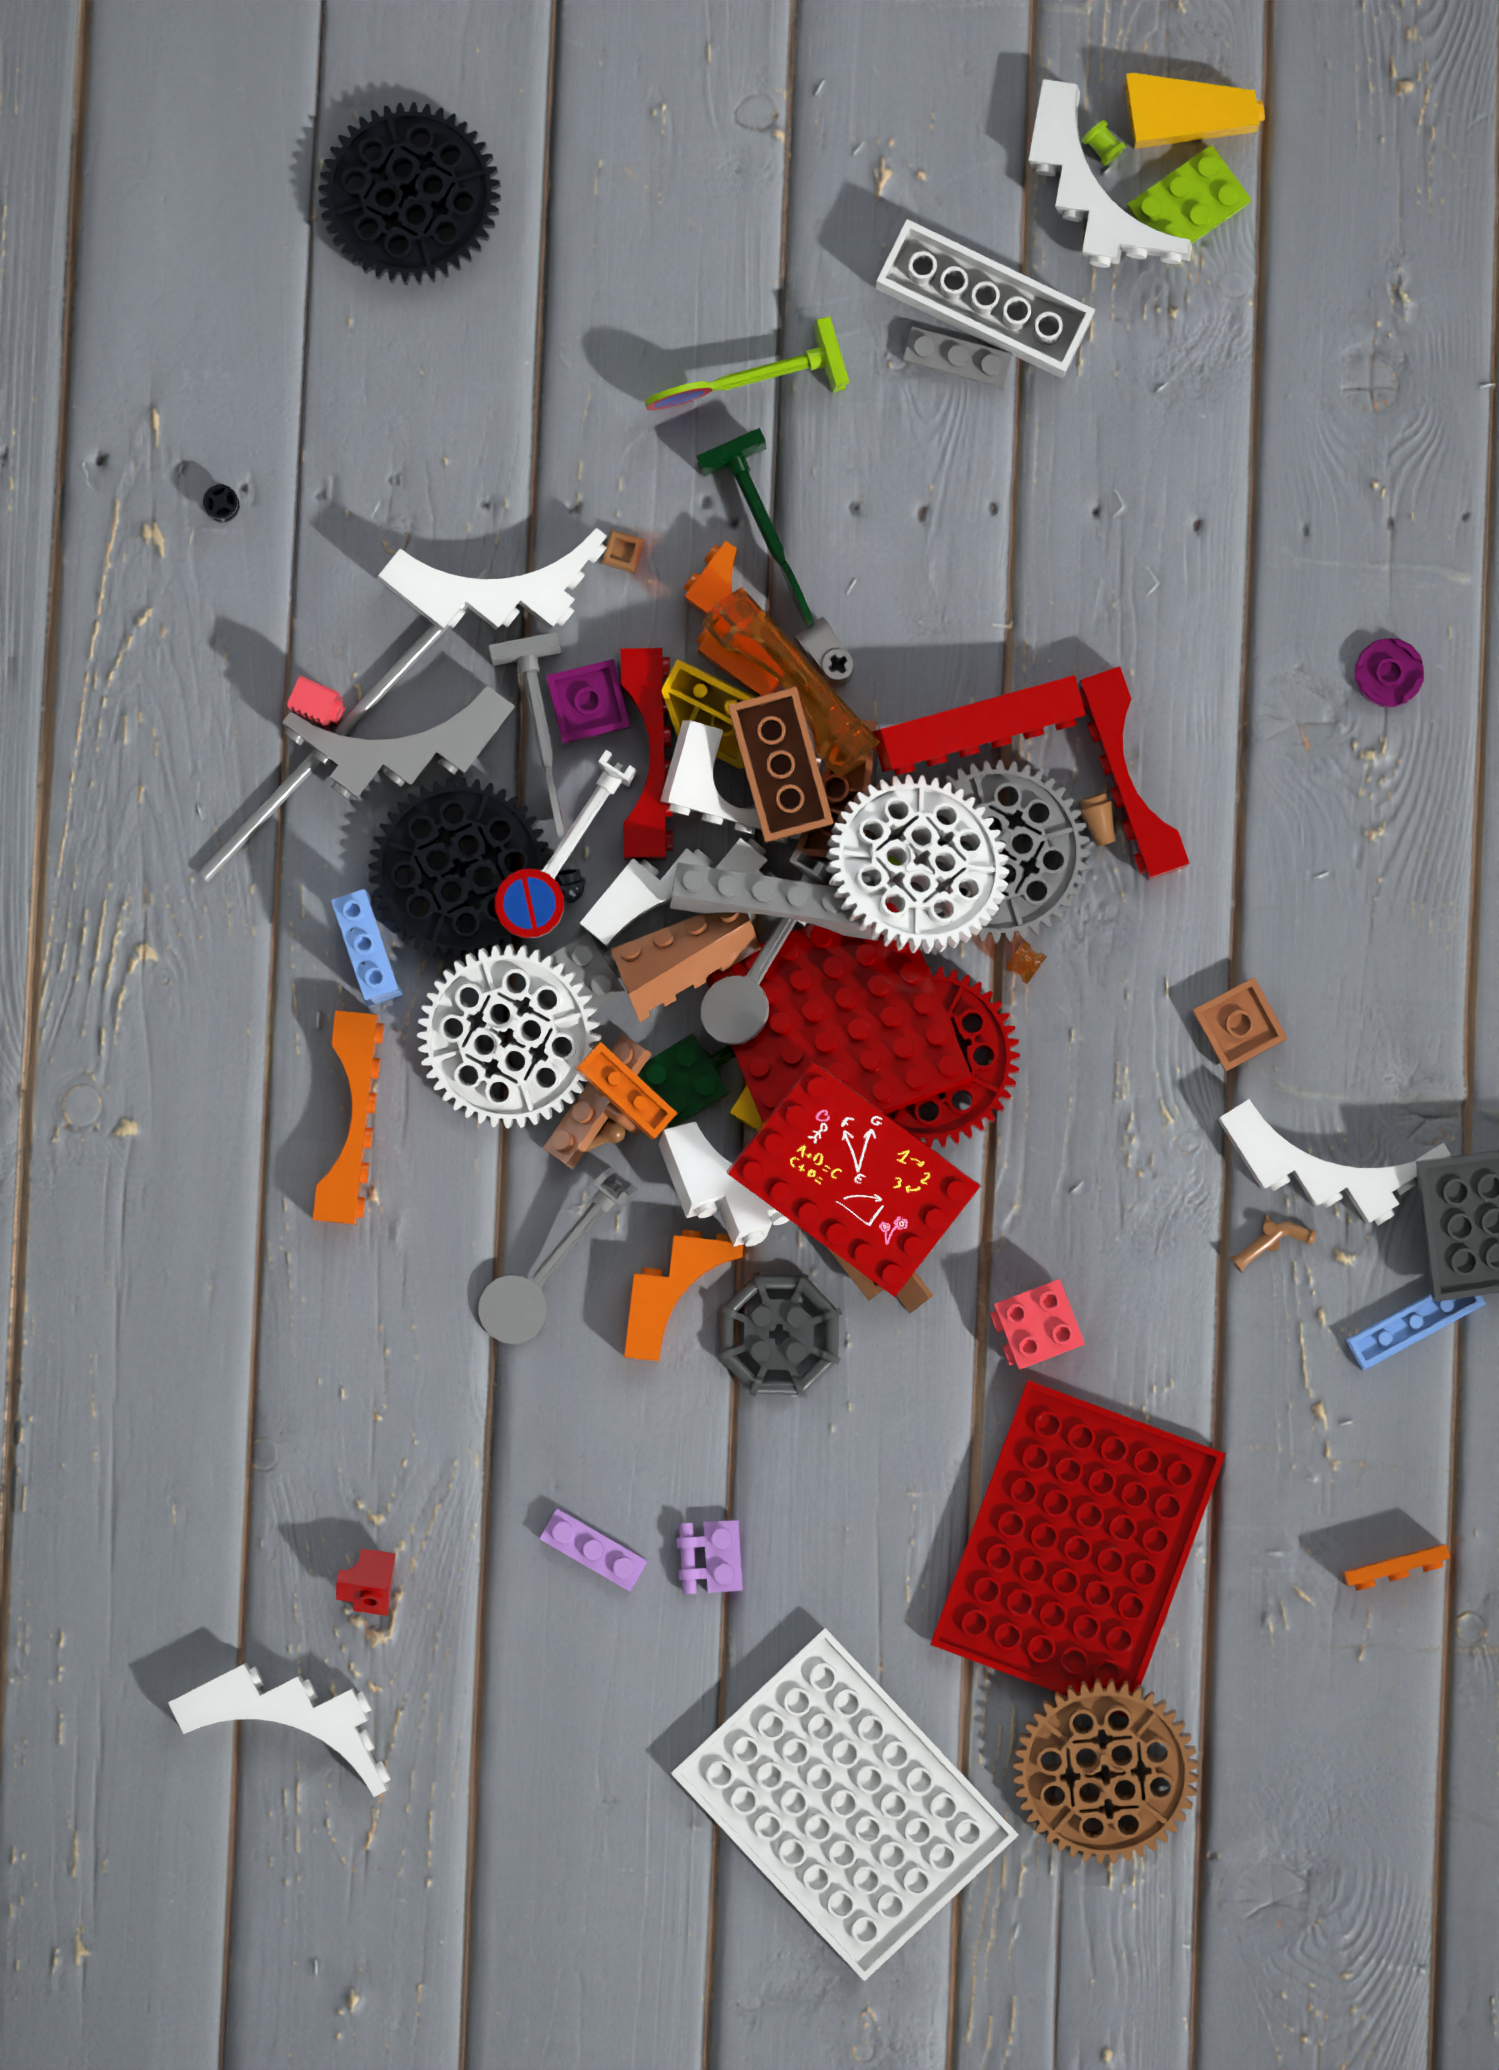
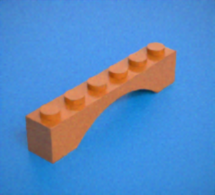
(339, 1191)

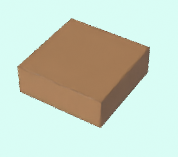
(623, 551)

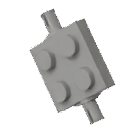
(591, 967)

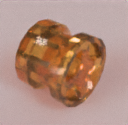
(1025, 962)

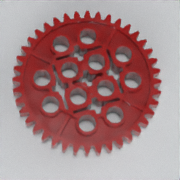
(988, 1081)

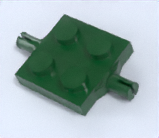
(687, 1077)

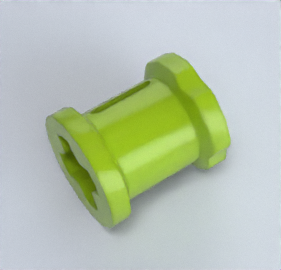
(1104, 143)

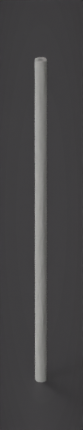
(311, 762)

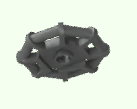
(793, 1349)

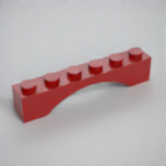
(646, 825)
(1157, 842)

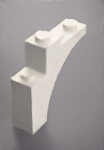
(706, 1187)

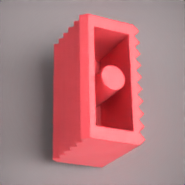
(316, 703)

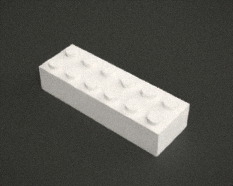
(984, 298)

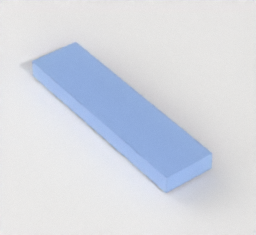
(1407, 1327)

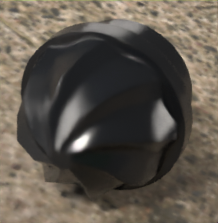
(571, 884)

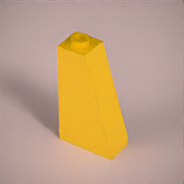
(1185, 111)

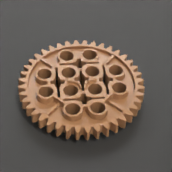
(1065, 1817)

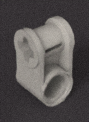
(822, 648)

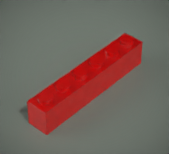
(978, 724)

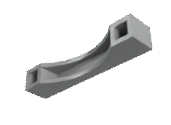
(721, 890)

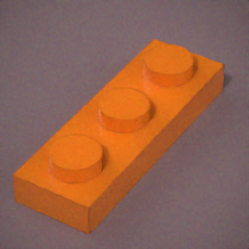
(626, 1091)
(1396, 1567)

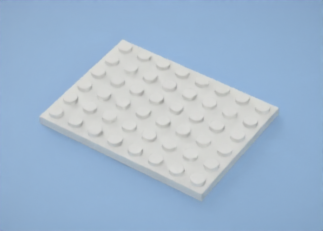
(844, 1804)

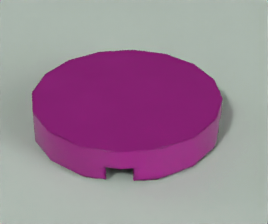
(1389, 672)

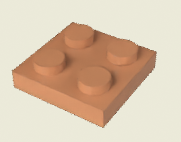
(1239, 1024)

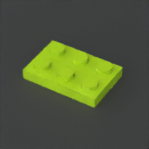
(1192, 198)

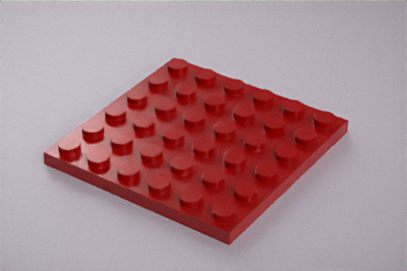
(856, 1013)

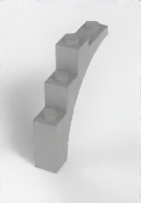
(359, 760)

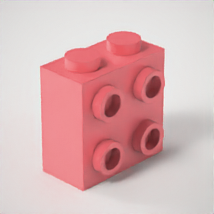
(1037, 1325)

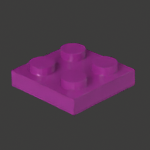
(588, 701)

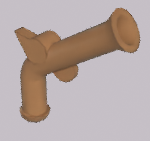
(1270, 1240)

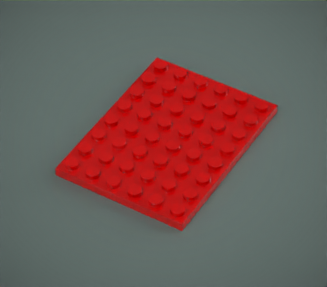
(1077, 1545)

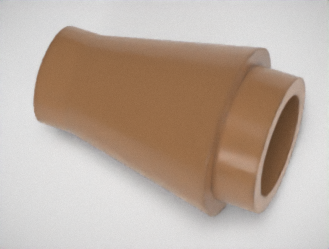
(1098, 816)

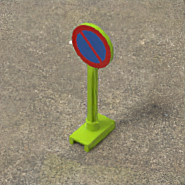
(826, 355)

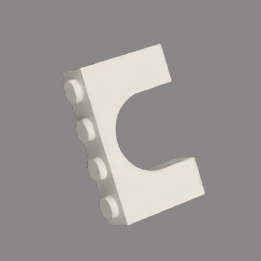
(692, 783)

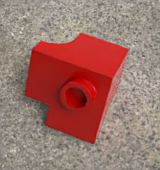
(368, 1582)

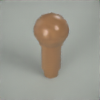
(609, 1133)

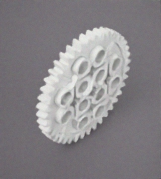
(976, 870)
(491, 978)

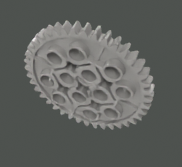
(1057, 835)

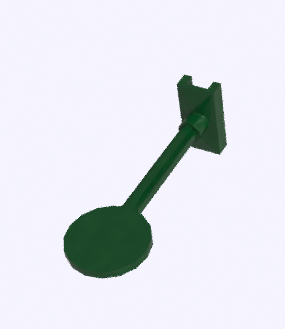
(733, 456)

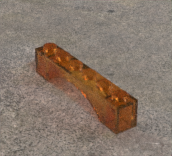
(748, 631)

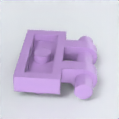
(721, 1554)

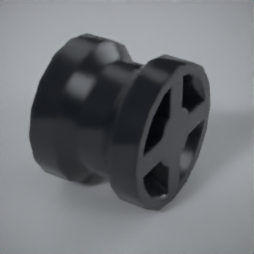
(216, 498)

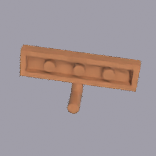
(593, 1109)

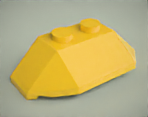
(704, 699)

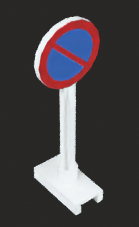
(531, 899)

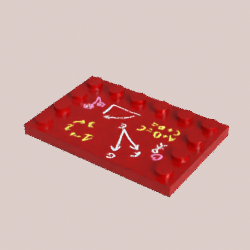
(853, 1178)

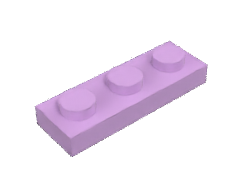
(593, 1549)

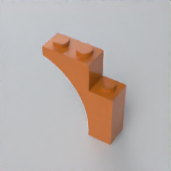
(702, 594)
(656, 1296)

